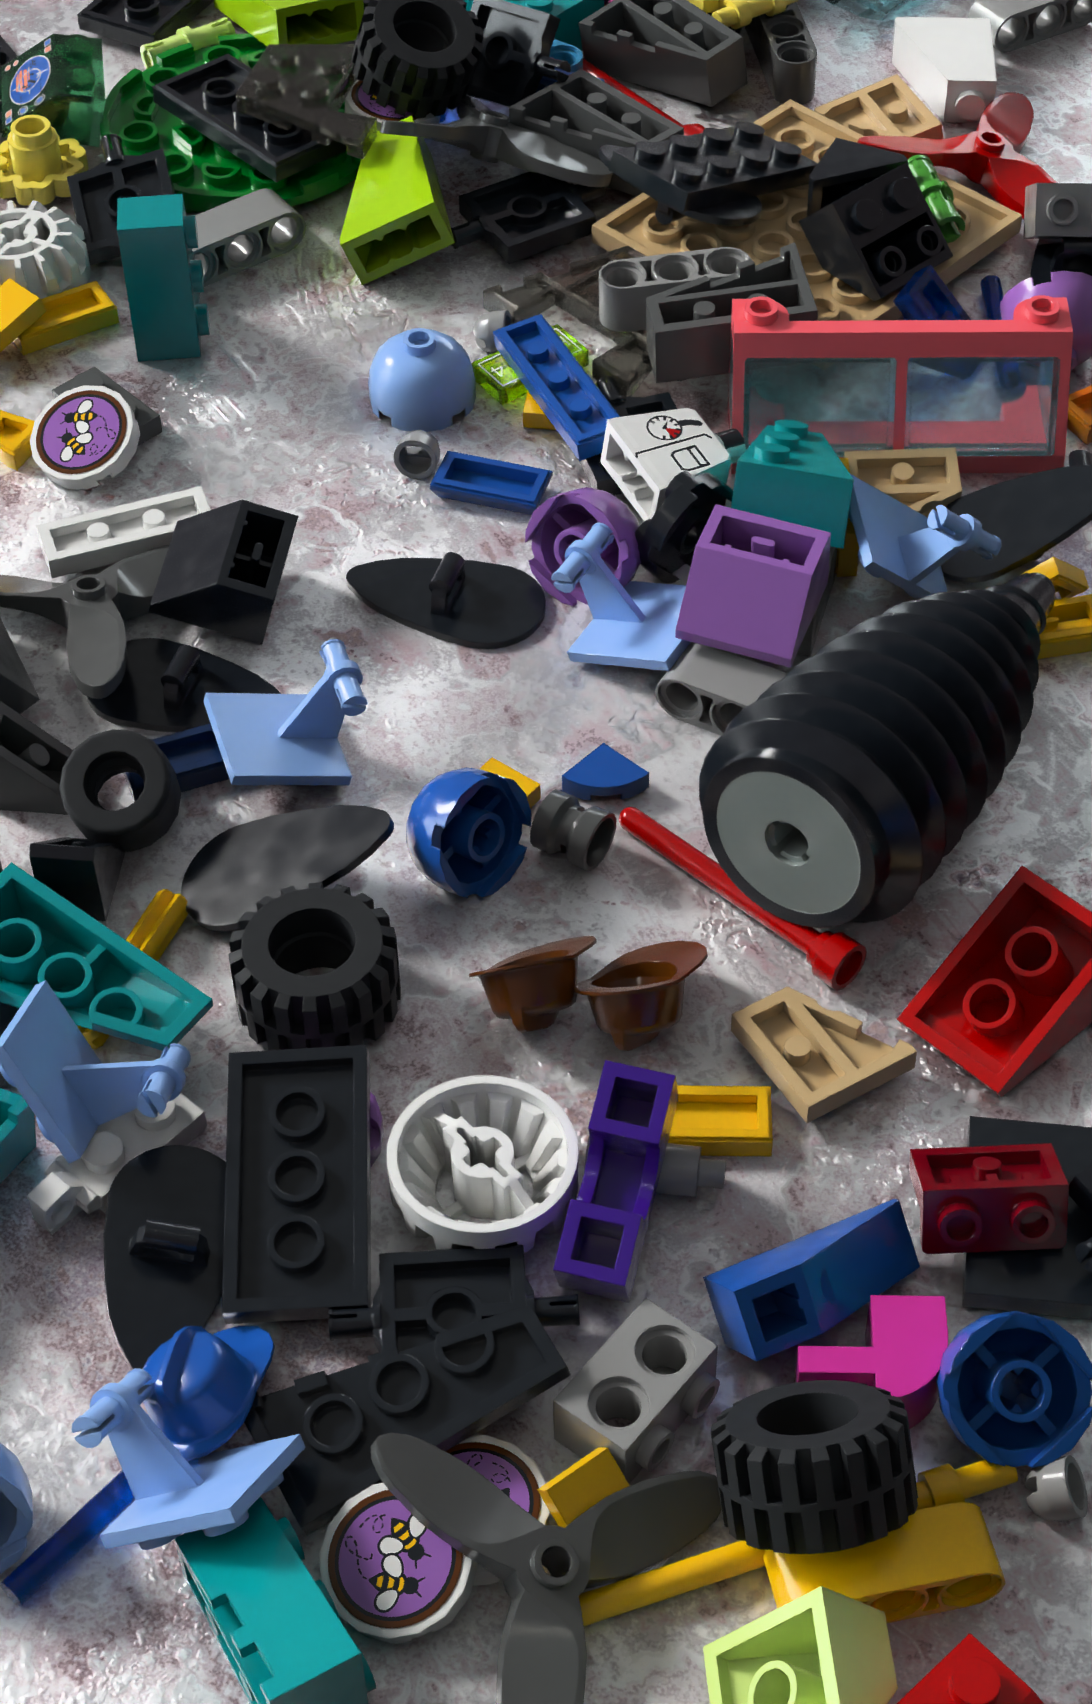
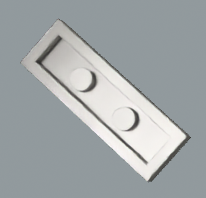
(116, 532)

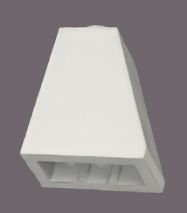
(947, 64)

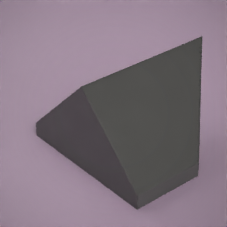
(29, 765)

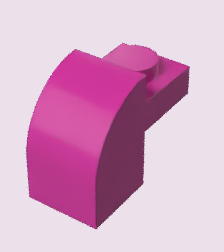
(901, 1352)

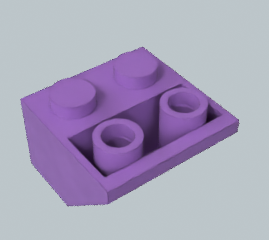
(754, 585)

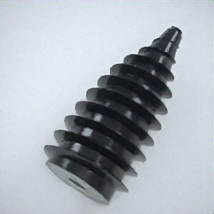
(875, 754)

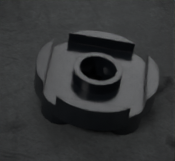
(675, 528)

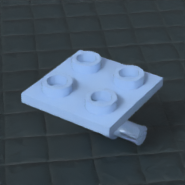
(908, 545)
(630, 622)
(290, 735)
(68, 1083)
(168, 1490)

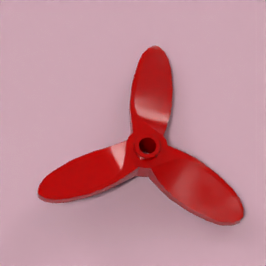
(985, 155)

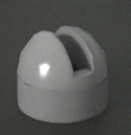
(485, 326)
(420, 460)
(1057, 1490)

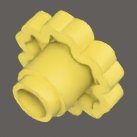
(38, 162)

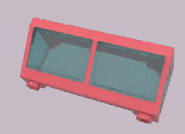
(910, 383)

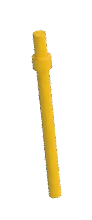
(934, 1488)

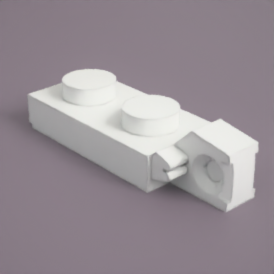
(88, 1180)

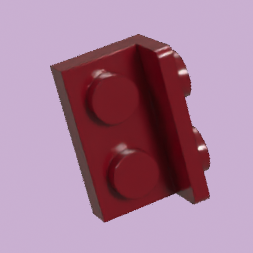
(990, 1198)

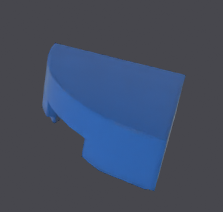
(605, 774)

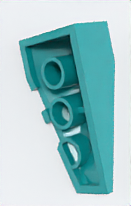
(89, 967)

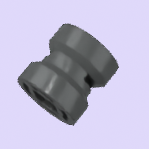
(570, 829)

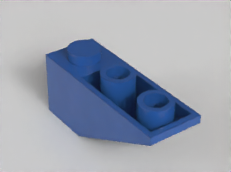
(811, 1281)

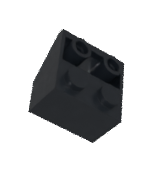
(877, 234)
(225, 569)

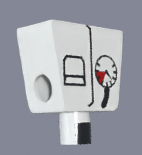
(654, 447)

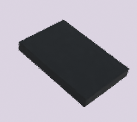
(1041, 1278)

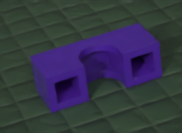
(619, 1184)

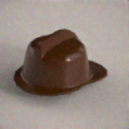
(535, 983)
(642, 991)

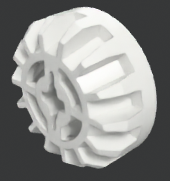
(42, 249)
(485, 1137)

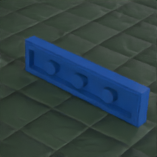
(557, 383)

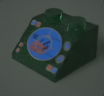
(60, 82)

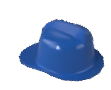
(206, 1384)

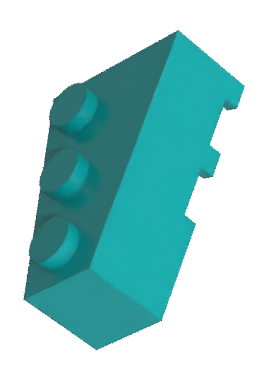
(272, 1614)

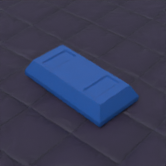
(490, 482)

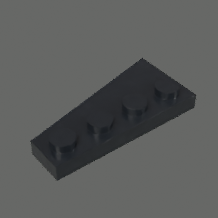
(427, 1391)

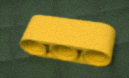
(922, 1569)

